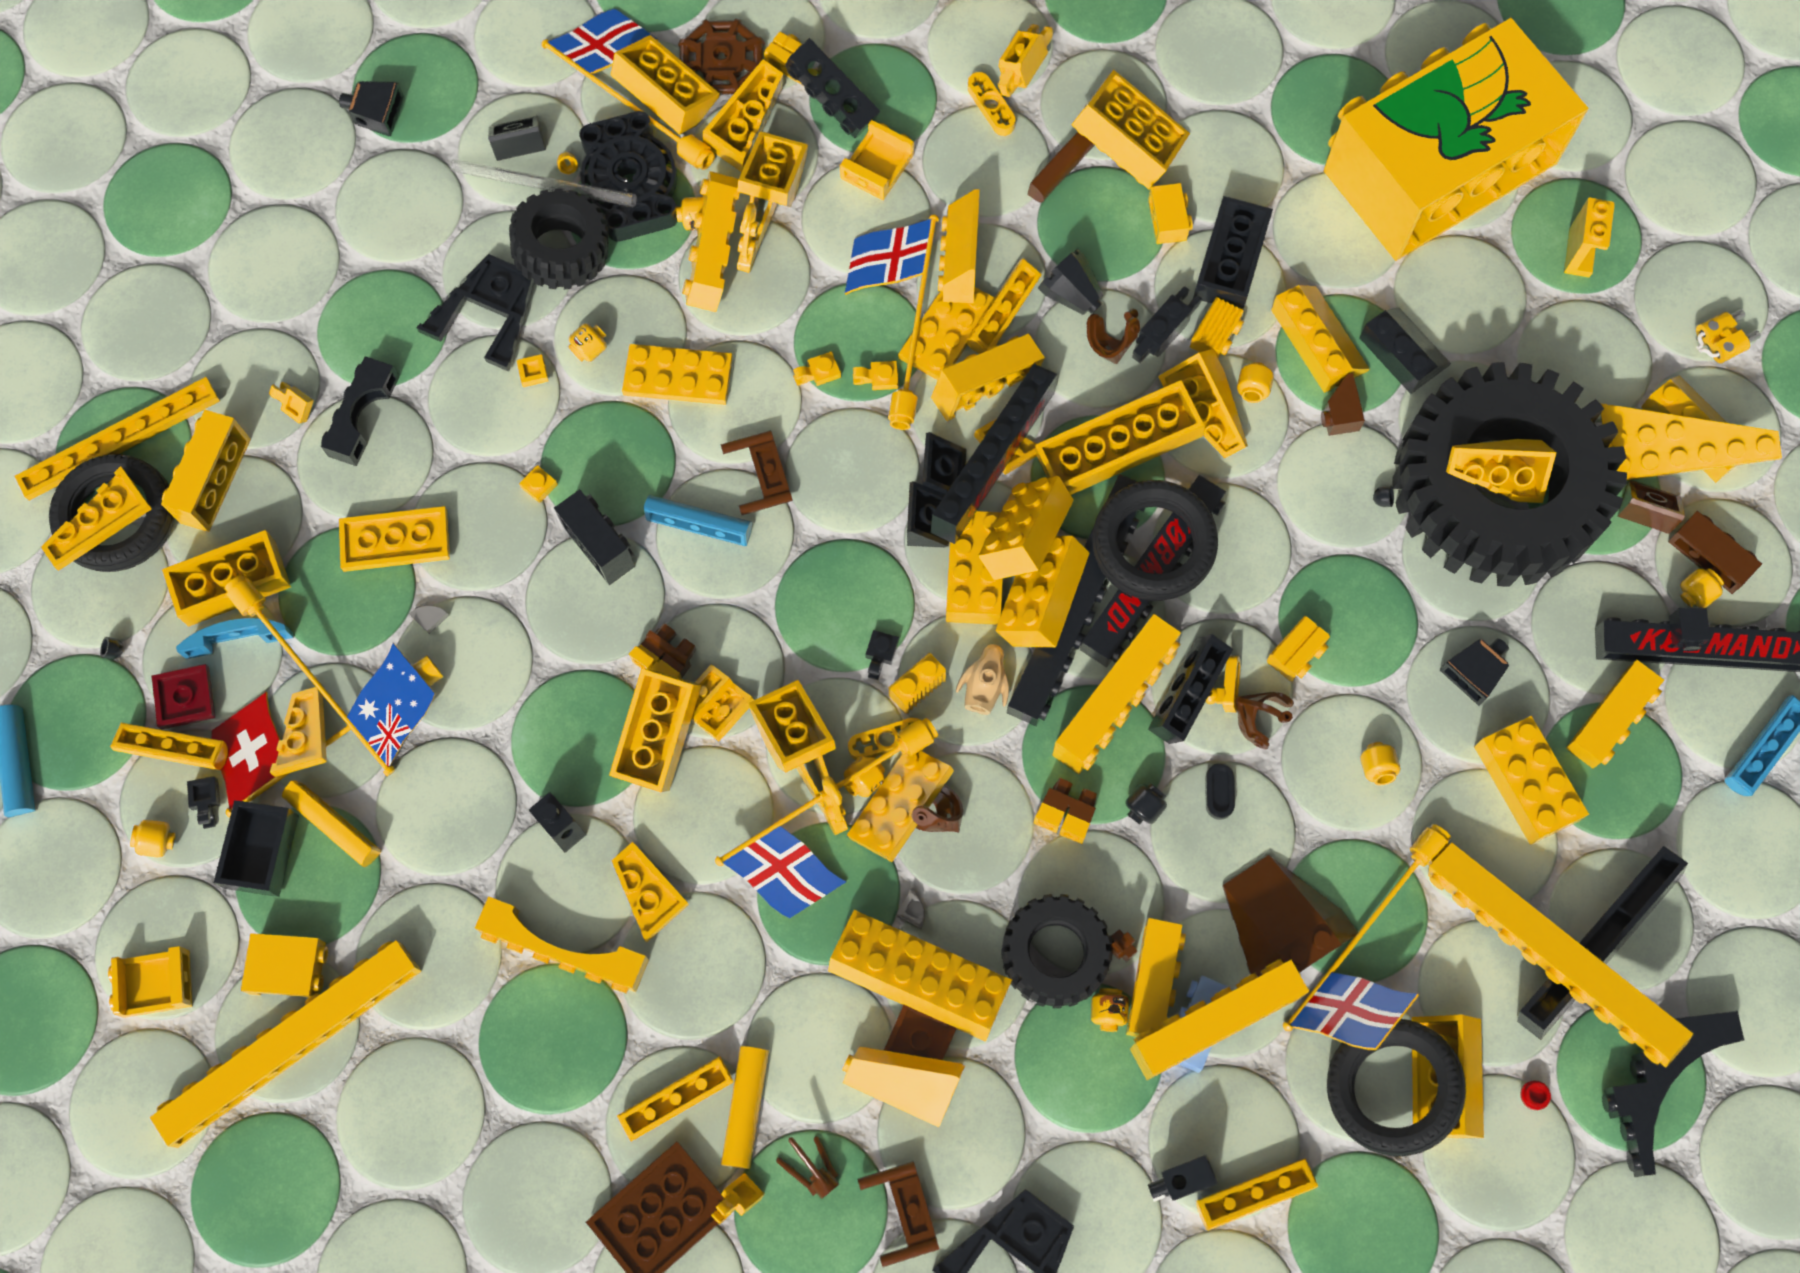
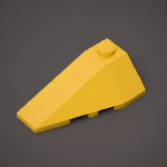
(1212, 398)

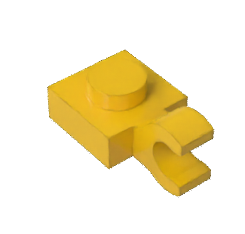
(820, 369)
(881, 375)
(294, 401)
(738, 1196)

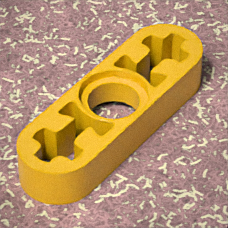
(991, 114)
(865, 739)

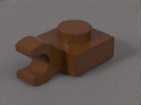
(1122, 945)

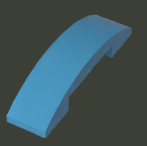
(201, 642)

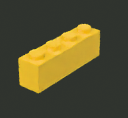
(1615, 714)
(1155, 976)

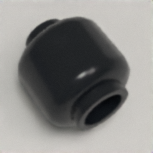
(1146, 803)

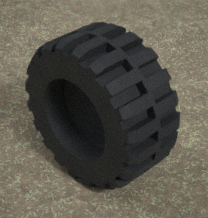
(559, 212)
(1065, 913)

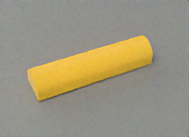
(1004, 307)
(170, 746)
(330, 823)
(675, 1098)
(745, 1107)
(1256, 1194)

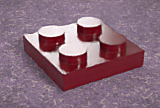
(183, 696)

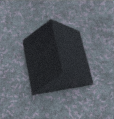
(516, 138)
(942, 462)
(920, 509)

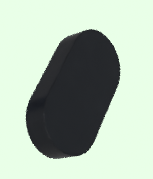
(1220, 791)

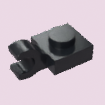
(880, 651)
(202, 796)

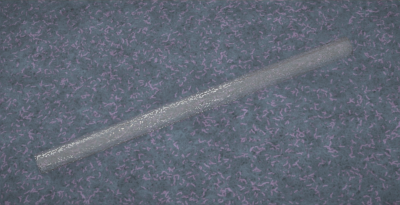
(542, 182)

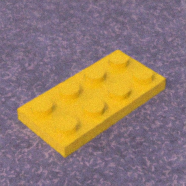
(945, 332)
(677, 374)
(394, 539)
(888, 815)

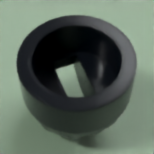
(1384, 496)
(110, 648)

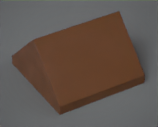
(1651, 507)

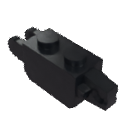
(1165, 325)

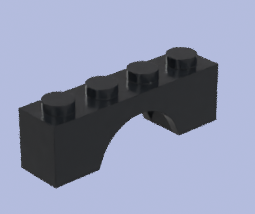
(371, 382)

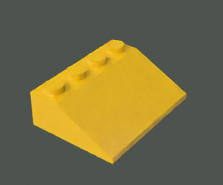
(1131, 129)

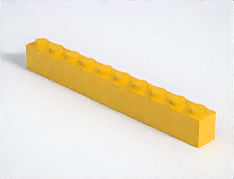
(1560, 956)
(284, 1044)

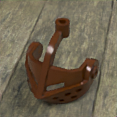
(1100, 339)
(1248, 706)
(945, 803)

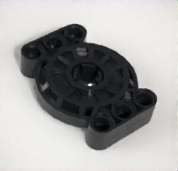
(635, 153)

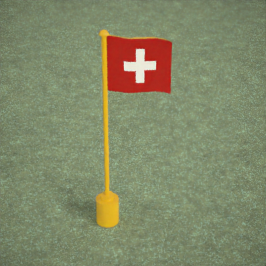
(254, 741)

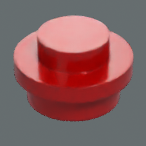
(1535, 1095)

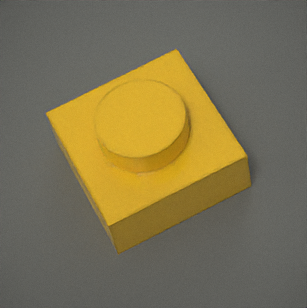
(532, 370)
(538, 484)

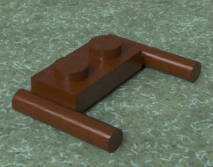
(768, 470)
(911, 1211)

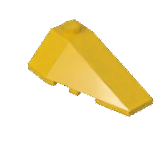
(1505, 467)

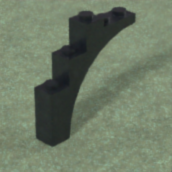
(1640, 1102)

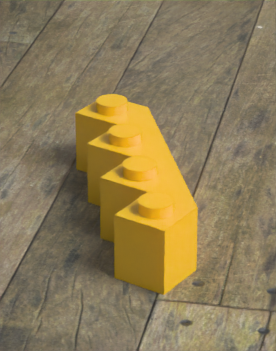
(712, 247)

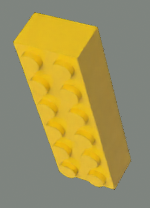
(1121, 438)
(1115, 695)
(919, 975)
(1221, 1018)

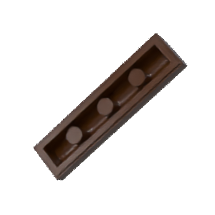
(1059, 167)

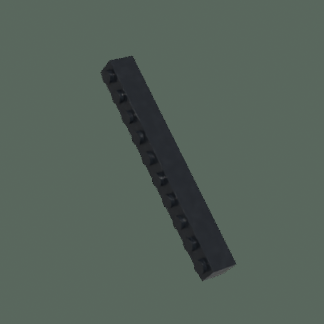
(1047, 663)

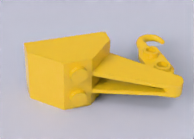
(770, 175)
(796, 736)

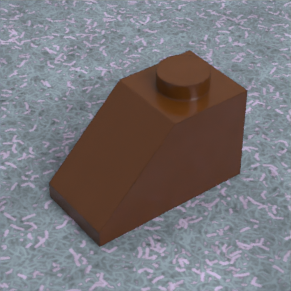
(1343, 409)

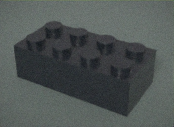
(1233, 252)

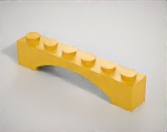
(620, 968)

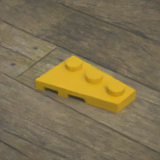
(304, 734)
(648, 891)

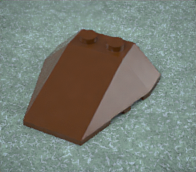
(1283, 917)

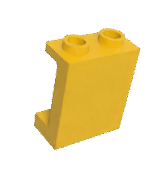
(878, 160)
(1588, 232)
(284, 965)
(151, 983)

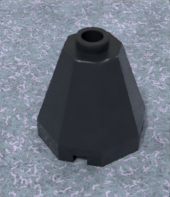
(1073, 284)

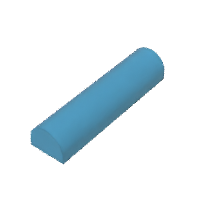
(697, 520)
(1766, 749)
(15, 763)

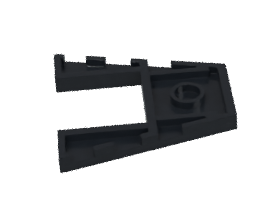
(495, 287)
(1022, 1228)

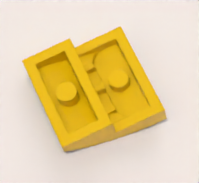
(719, 703)

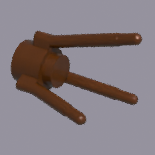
(822, 1181)

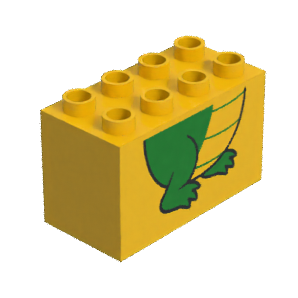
(1452, 136)

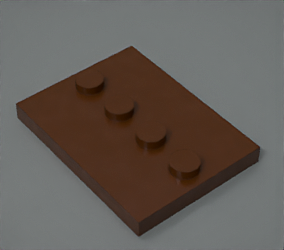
(658, 1214)

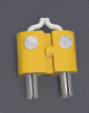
(1723, 336)

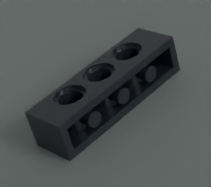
(847, 93)
(1190, 689)

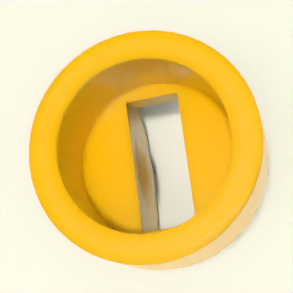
(562, 165)

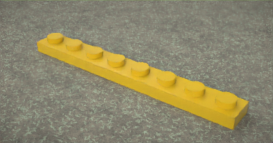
(119, 436)

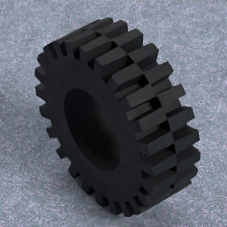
(1496, 537)

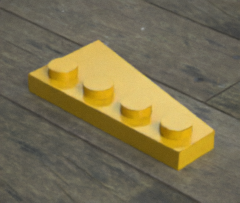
(106, 514)

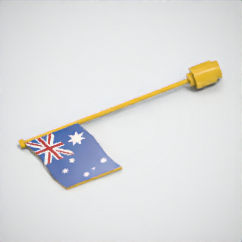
(387, 704)

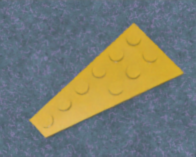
(1679, 444)

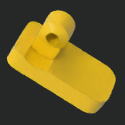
(1228, 695)

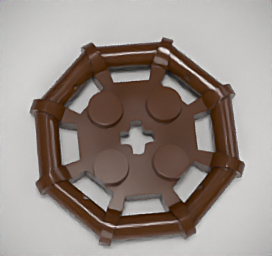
(726, 43)

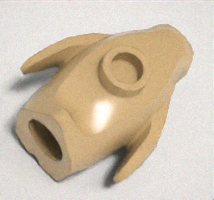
(985, 681)

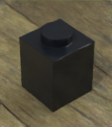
(1689, 628)

